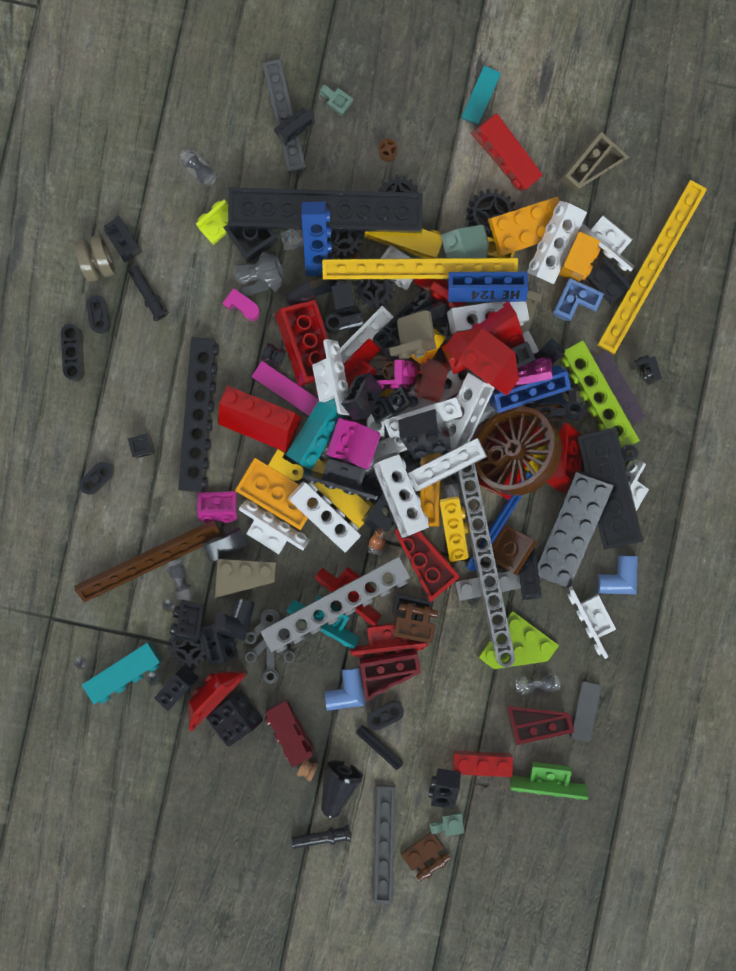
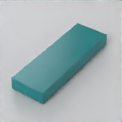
(481, 95)

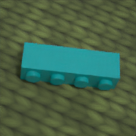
(315, 434)
(121, 673)

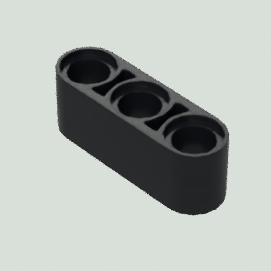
(68, 344)

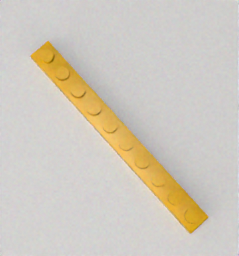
(413, 267)
(651, 267)

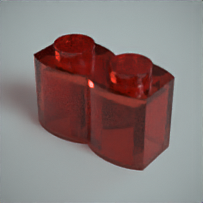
(432, 380)

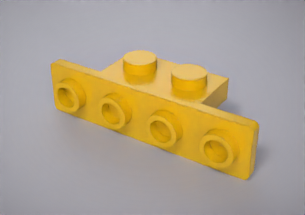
(454, 528)

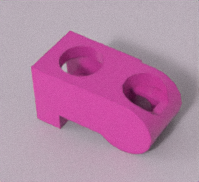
(243, 304)

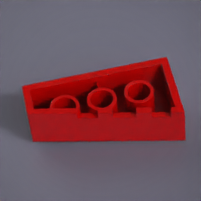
(507, 152)
(502, 325)
(429, 563)

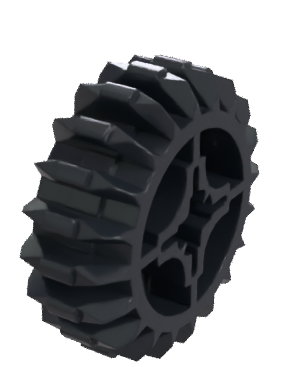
(473, 211)

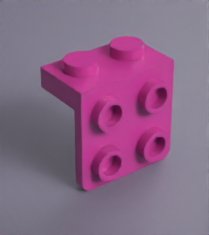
(404, 373)
(353, 442)

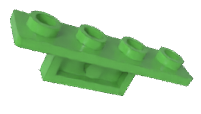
(549, 780)

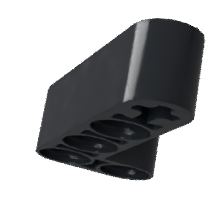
(389, 335)

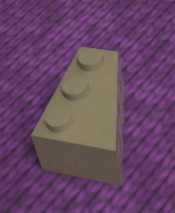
(593, 161)
(243, 575)

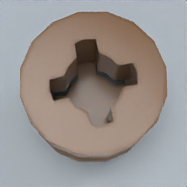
(307, 770)

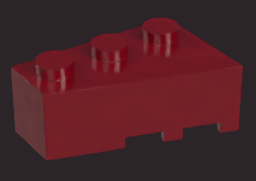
(387, 670)

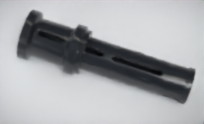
(151, 300)
(298, 841)

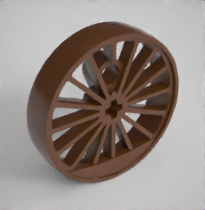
(517, 451)

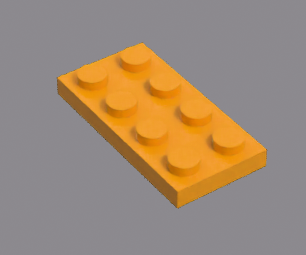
(522, 227)
(270, 491)

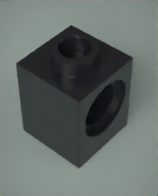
(141, 446)

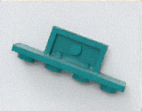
(334, 630)

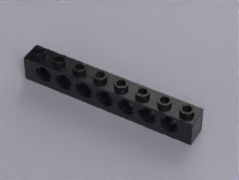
(197, 348)

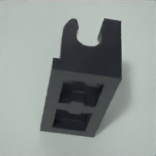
(122, 239)

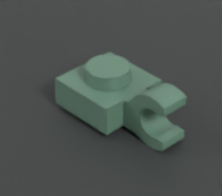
(338, 100)
(450, 824)

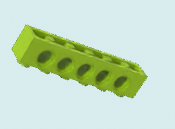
(609, 402)

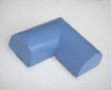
(575, 294)
(624, 582)
(351, 695)

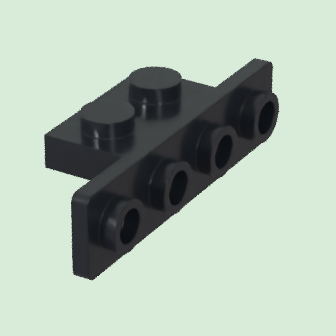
(342, 476)

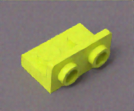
(213, 222)

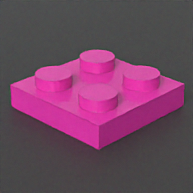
(535, 371)

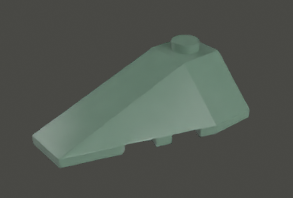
(466, 243)

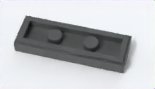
(585, 711)

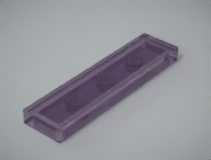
(619, 388)

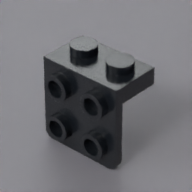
(234, 718)

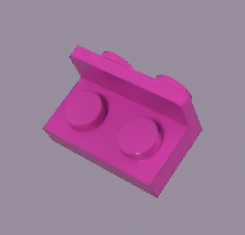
(217, 506)

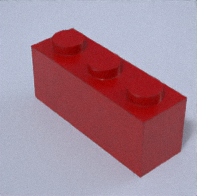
(483, 763)

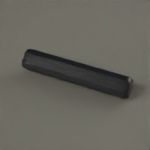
(379, 747)

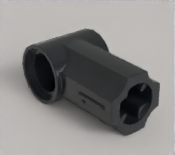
(346, 321)

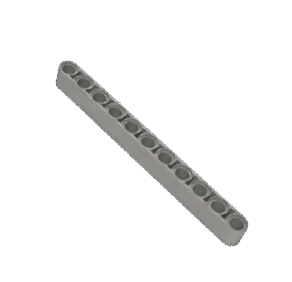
(490, 570)

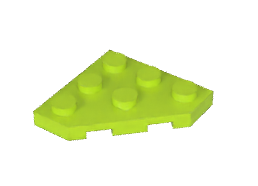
(528, 644)

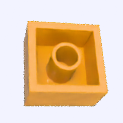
(580, 256)

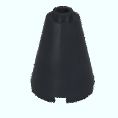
(338, 787)

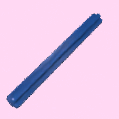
(498, 523)

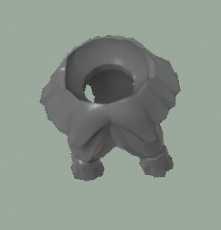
(266, 271)

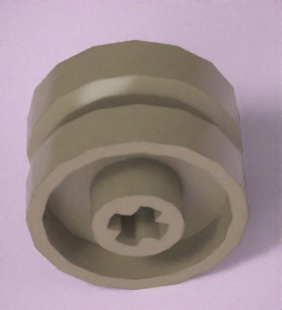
(94, 258)

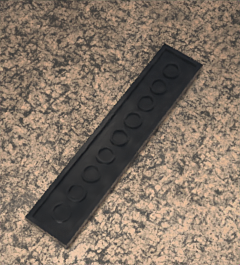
(348, 209)

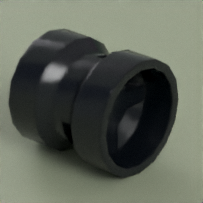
(273, 355)

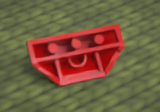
(485, 357)
(211, 694)

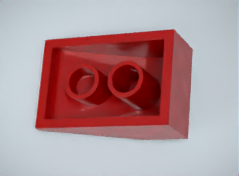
(570, 459)

